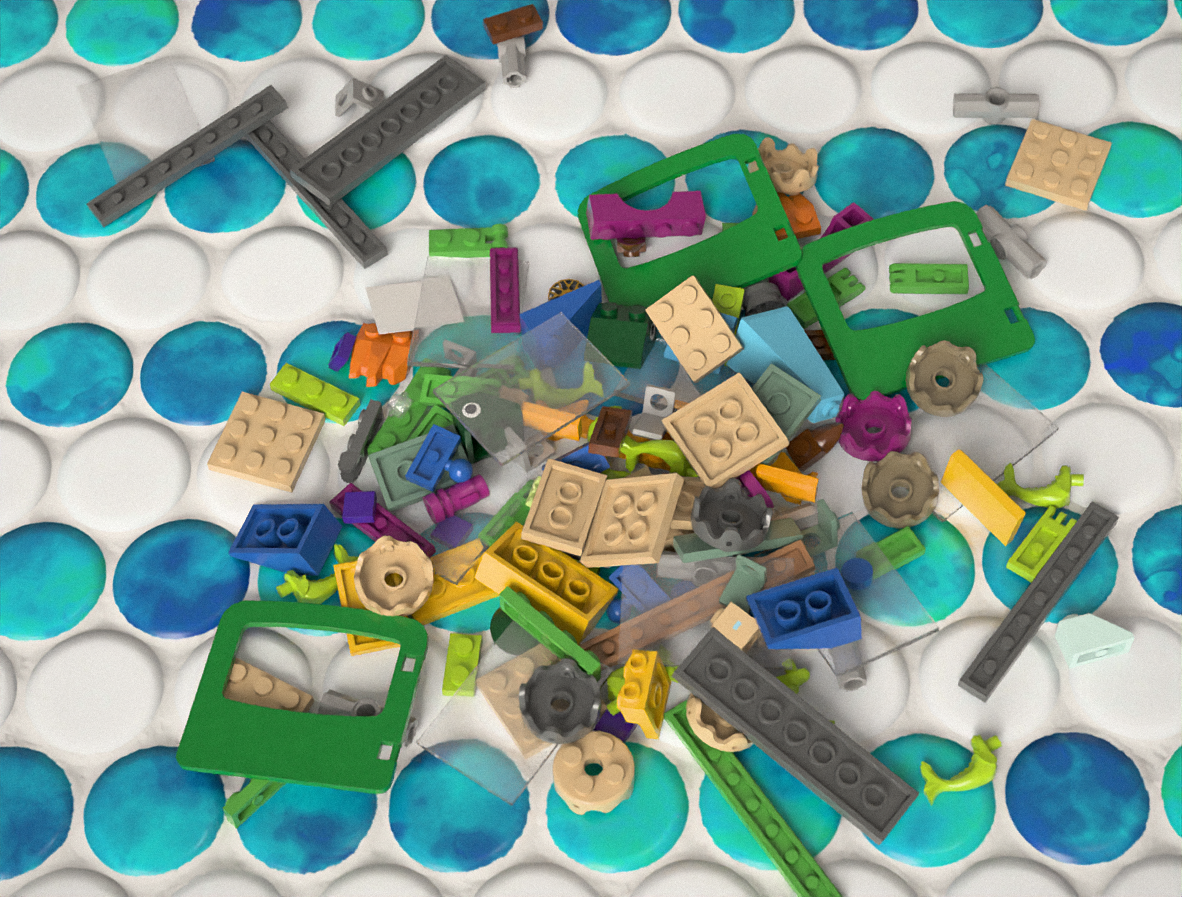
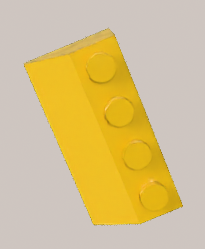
(549, 579)

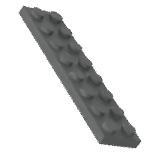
(387, 130)
(795, 735)

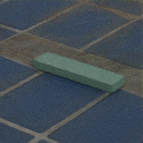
(780, 534)

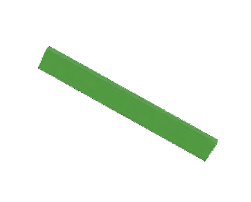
(754, 811)

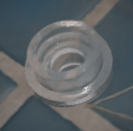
(399, 405)

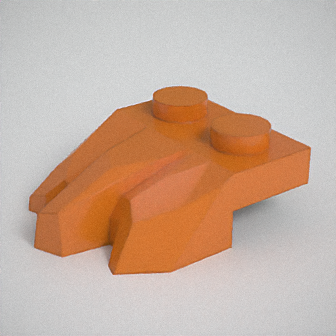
(800, 215)
(380, 355)

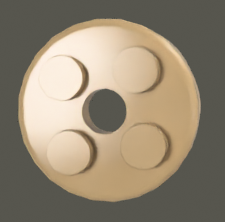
(788, 168)
(390, 557)
(713, 728)
(596, 792)

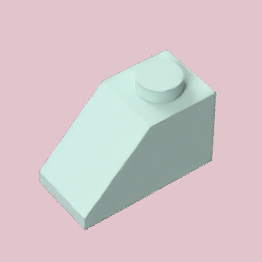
(1090, 639)

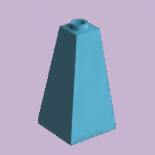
(780, 340)

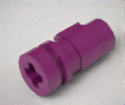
(455, 498)

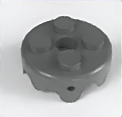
(719, 507)
(558, 682)

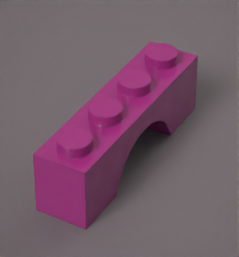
(612, 218)
(789, 281)

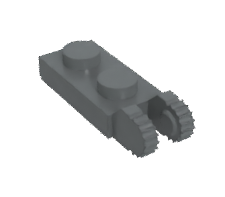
(354, 459)

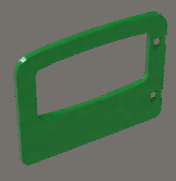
(730, 258)
(881, 355)
(293, 745)

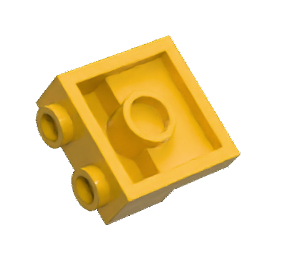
(645, 692)

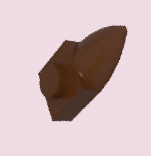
(631, 247)
(813, 445)

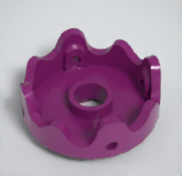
(879, 412)

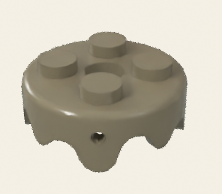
(952, 362)
(900, 471)

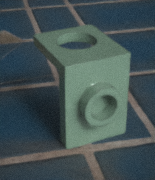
(825, 529)
(744, 583)

